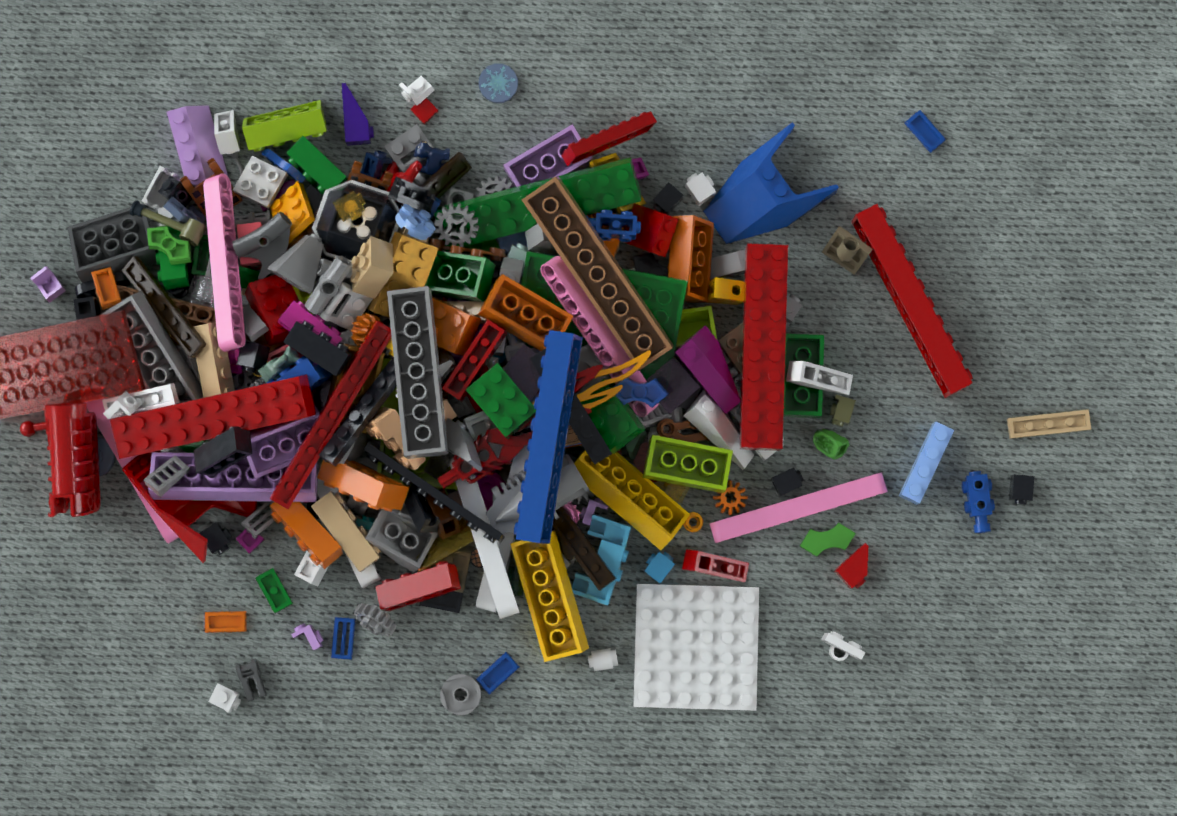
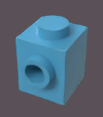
(659, 566)

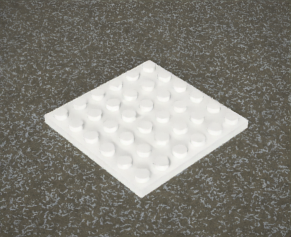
(696, 647)

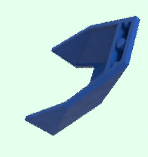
(759, 198)

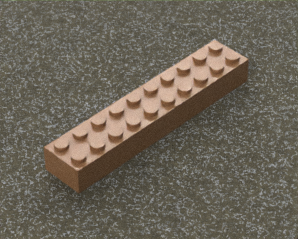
(597, 271)

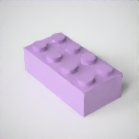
(545, 160)

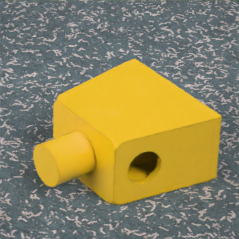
(721, 291)

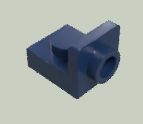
(374, 162)

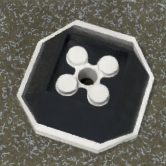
(345, 238)

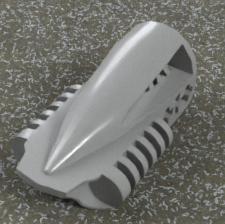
(504, 510)

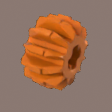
(362, 327)
(737, 495)

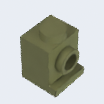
(842, 410)

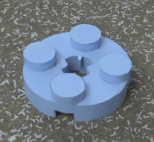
(416, 222)

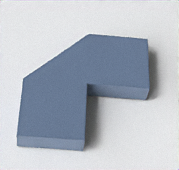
(182, 213)

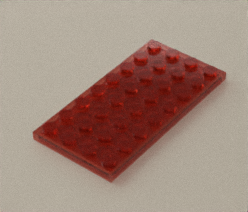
(67, 364)

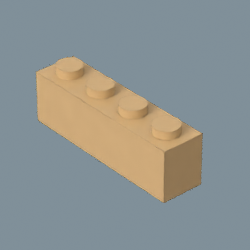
(213, 363)
(345, 530)

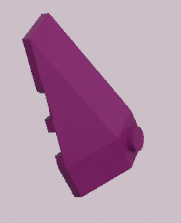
(708, 365)

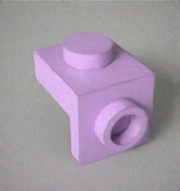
(48, 284)
(586, 513)
(314, 637)

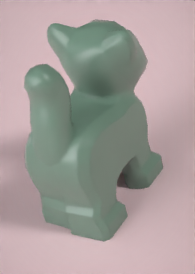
(277, 365)

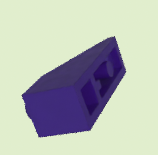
(355, 122)

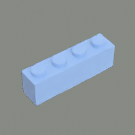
(926, 463)

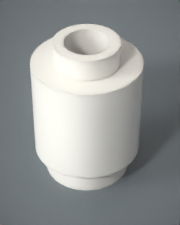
(603, 659)

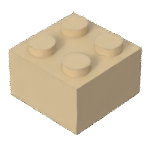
(372, 267)

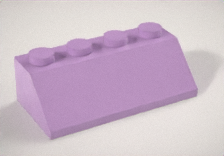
(195, 141)
(277, 444)

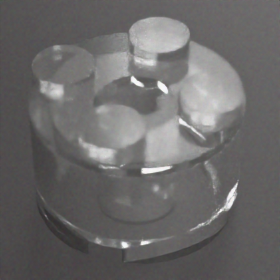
(202, 291)

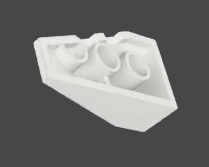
(717, 427)

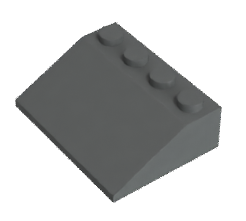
(110, 243)

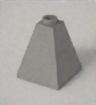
(300, 263)

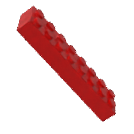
(608, 138)

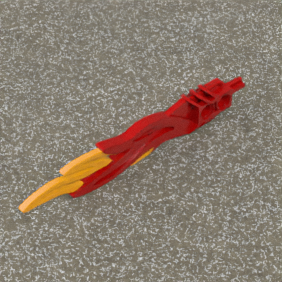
(515, 444)

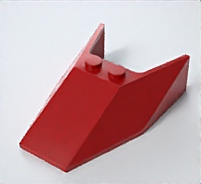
(181, 513)

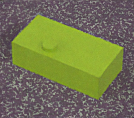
(687, 464)

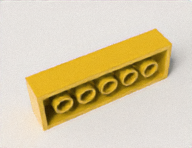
(633, 497)
(550, 598)

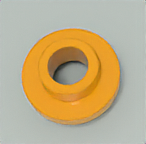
(699, 522)

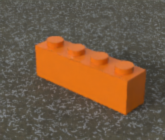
(308, 532)

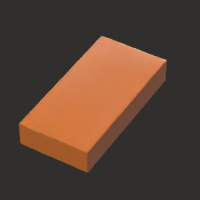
(106, 287)
(225, 621)

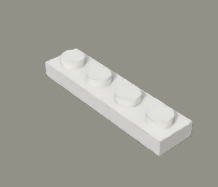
(149, 399)

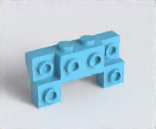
(611, 550)

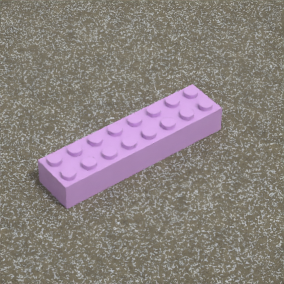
(231, 484)

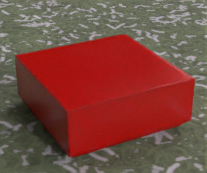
(424, 111)

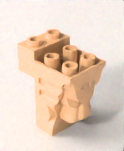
(387, 427)

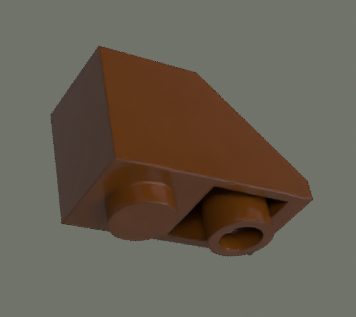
(448, 524)

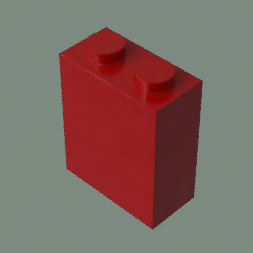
(655, 230)

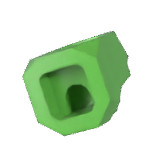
(830, 443)

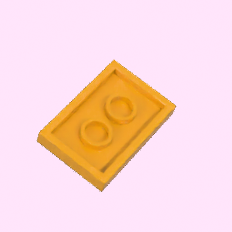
(296, 207)

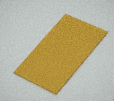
(447, 546)

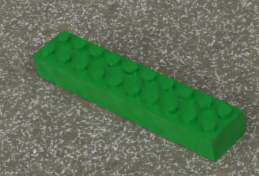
(592, 188)

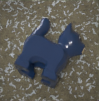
(433, 155)

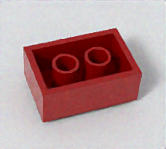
(269, 300)

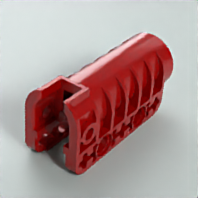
(73, 459)

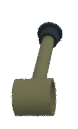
(190, 231)

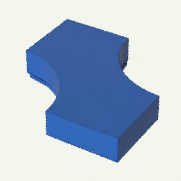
(283, 165)
(648, 392)

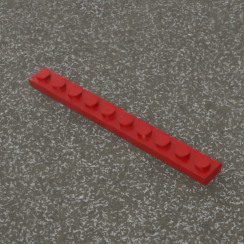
(332, 414)

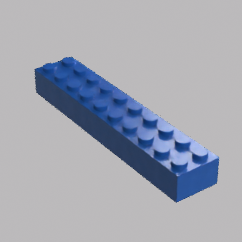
(548, 437)

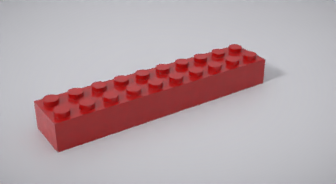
(911, 301)
(764, 347)
(212, 416)

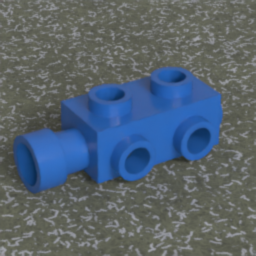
(616, 223)
(976, 495)

